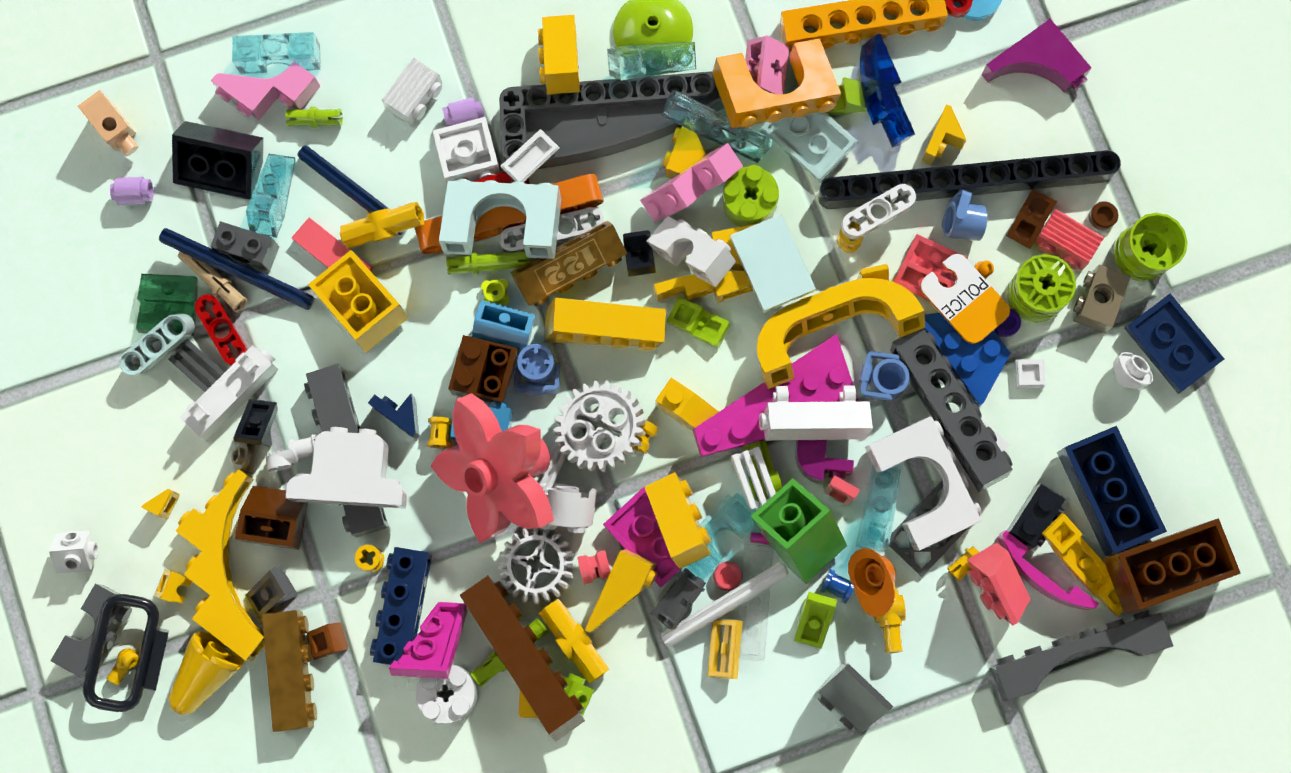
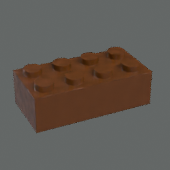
(1171, 566)

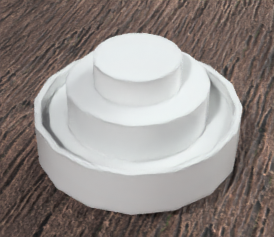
(1132, 371)

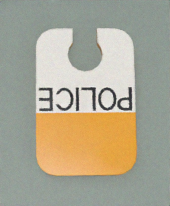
(970, 304)

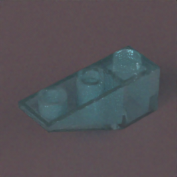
(650, 59)
(270, 197)
(879, 510)

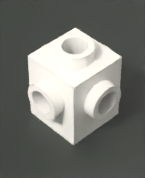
(73, 552)

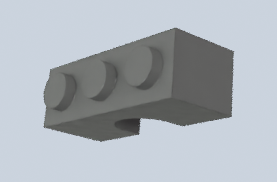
(73, 652)

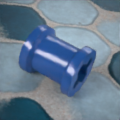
(837, 586)

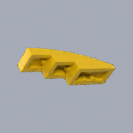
(732, 285)

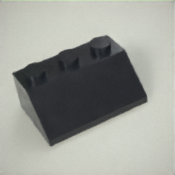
(216, 159)

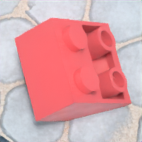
(999, 583)

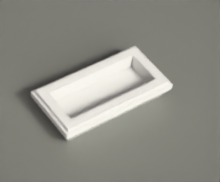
(530, 157)

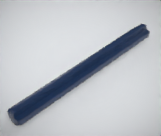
(236, 268)

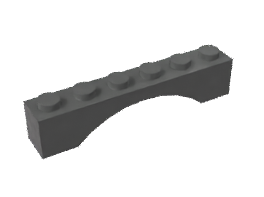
(1024, 675)

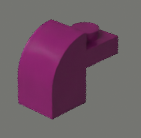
(813, 464)

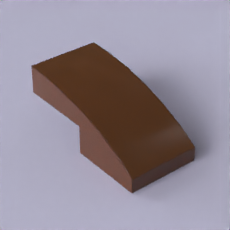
(1031, 218)

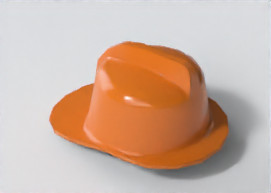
(873, 581)

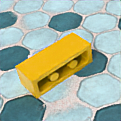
(559, 54)
(679, 520)

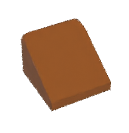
(327, 640)

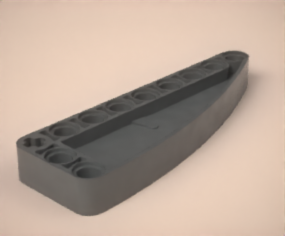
(602, 126)

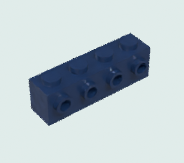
(402, 603)

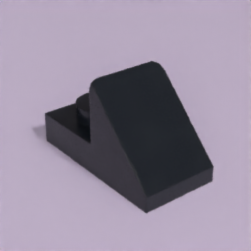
(256, 423)

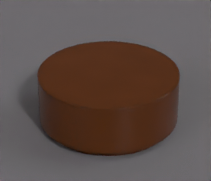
(1103, 215)

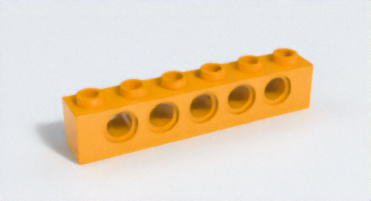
(847, 14)

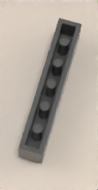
(336, 409)

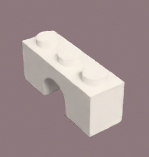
(708, 258)

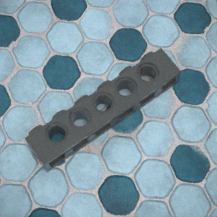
(981, 473)

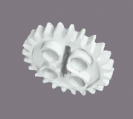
(611, 403)

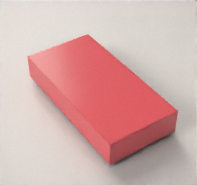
(841, 490)

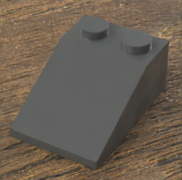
(852, 698)

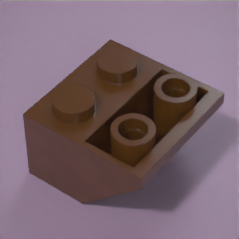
(482, 369)
(271, 519)

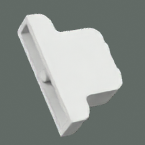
(348, 472)

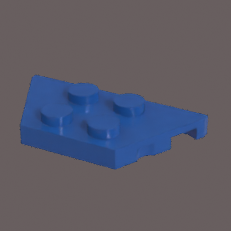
(973, 364)

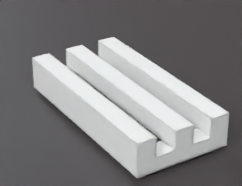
(746, 455)

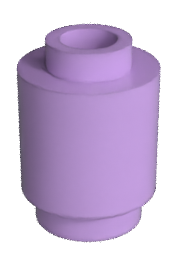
(462, 111)
(131, 190)

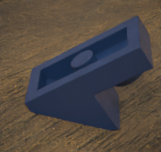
(403, 418)

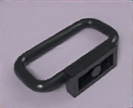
(149, 659)

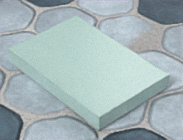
(812, 142)
(772, 263)

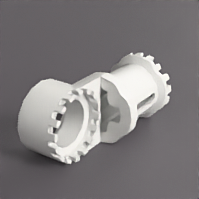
(286, 458)

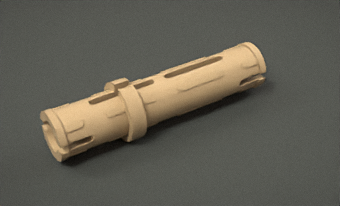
(232, 298)

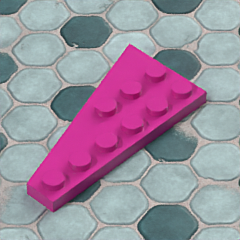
(817, 379)

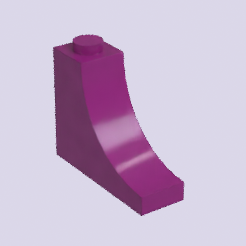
(1044, 54)

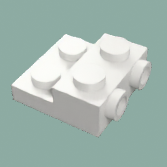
(466, 151)

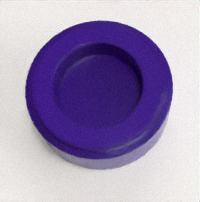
(1010, 325)

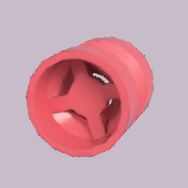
(594, 567)

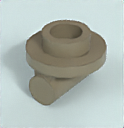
(245, 457)

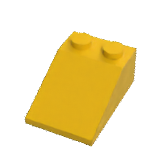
(358, 301)

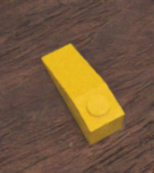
(684, 405)
(625, 582)

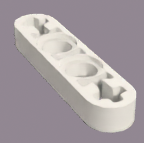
(561, 238)

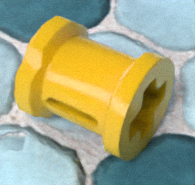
(844, 243)
(439, 432)
(360, 558)

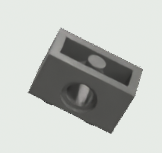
(245, 246)

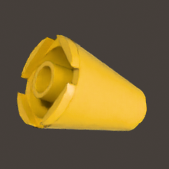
(202, 672)

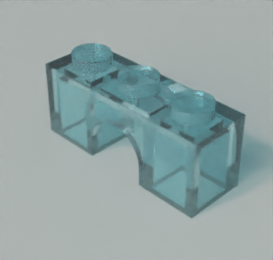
(256, 52)
(733, 516)

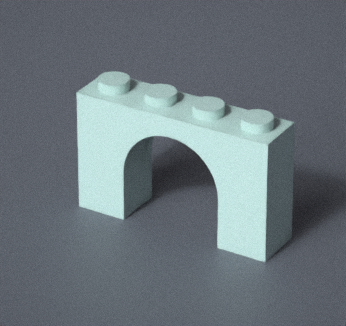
(470, 200)

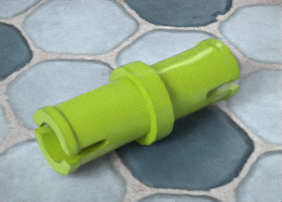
(314, 117)

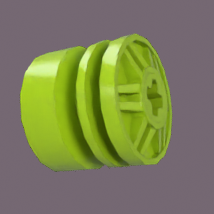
(1162, 239)
(1026, 290)

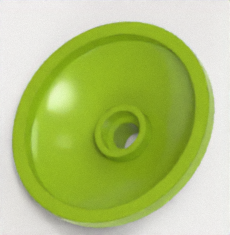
(633, 17)

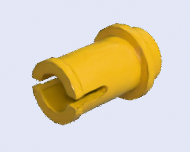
(960, 566)

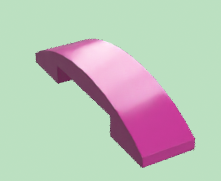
(1073, 597)

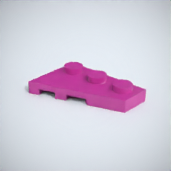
(640, 533)
(435, 645)

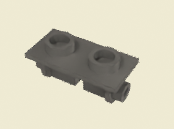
(674, 602)

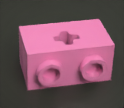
(767, 63)

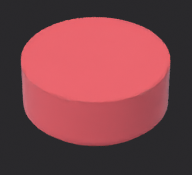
(727, 576)

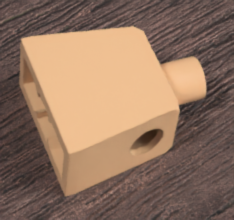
(105, 118)

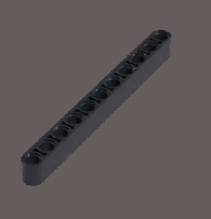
(979, 173)

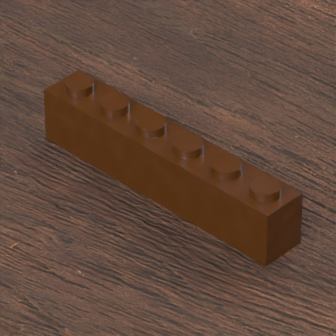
(522, 658)

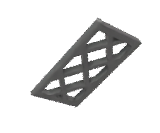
(936, 552)

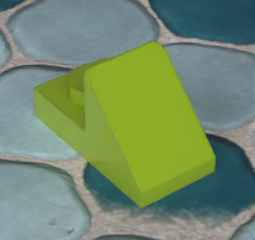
(851, 98)
(815, 619)

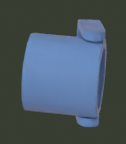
(964, 219)
(537, 368)
(886, 380)

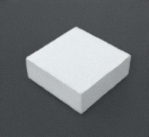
(1029, 373)

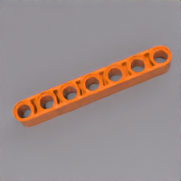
(575, 194)

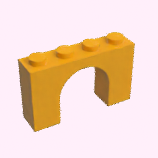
(749, 104)

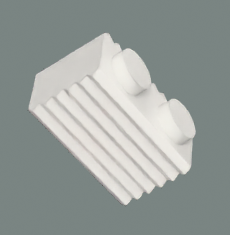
(412, 91)

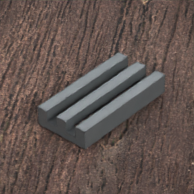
(182, 352)

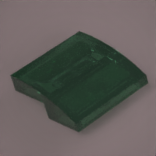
(165, 296)

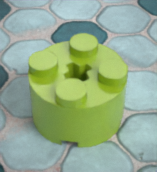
(752, 182)

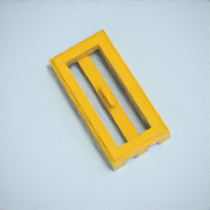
(729, 649)

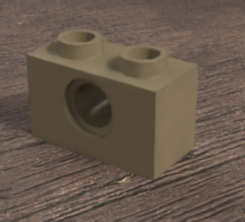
(1113, 288)

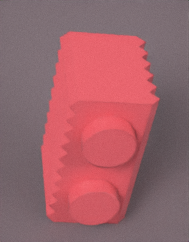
(1068, 240)

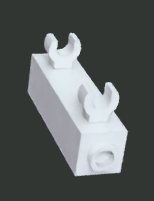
(230, 392)
(816, 419)

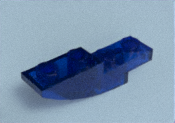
(878, 87)

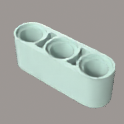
(144, 347)

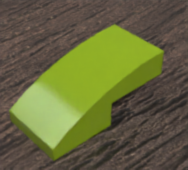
(698, 322)

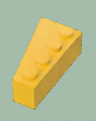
(604, 324)

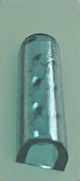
(715, 126)

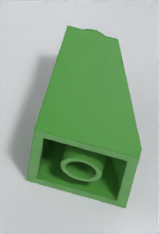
(800, 530)

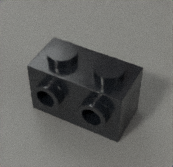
(1036, 515)

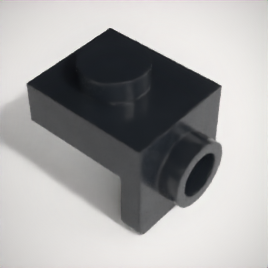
(639, 253)

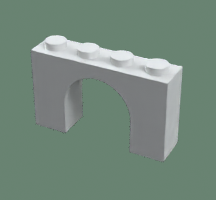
(956, 508)

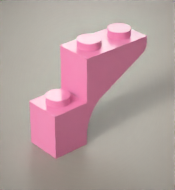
(257, 95)
(691, 183)

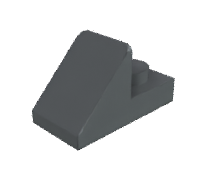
(271, 592)

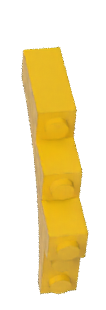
(210, 570)

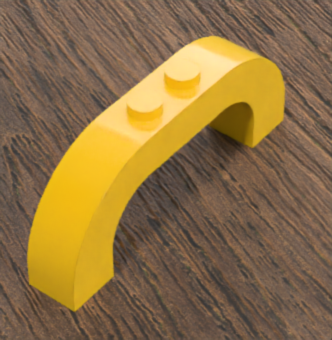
(828, 308)

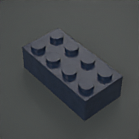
(1111, 491)

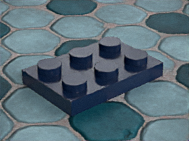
(1174, 343)

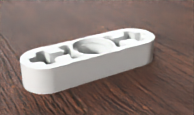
(900, 208)

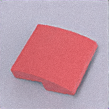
(922, 259)

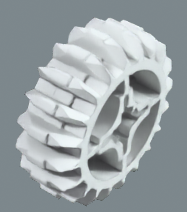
(532, 578)

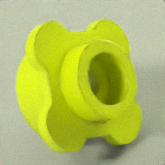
(496, 285)

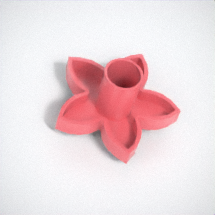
(495, 470)

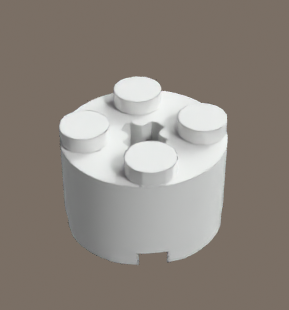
(570, 506)
(459, 706)

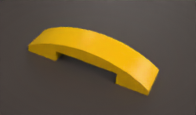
(1082, 561)

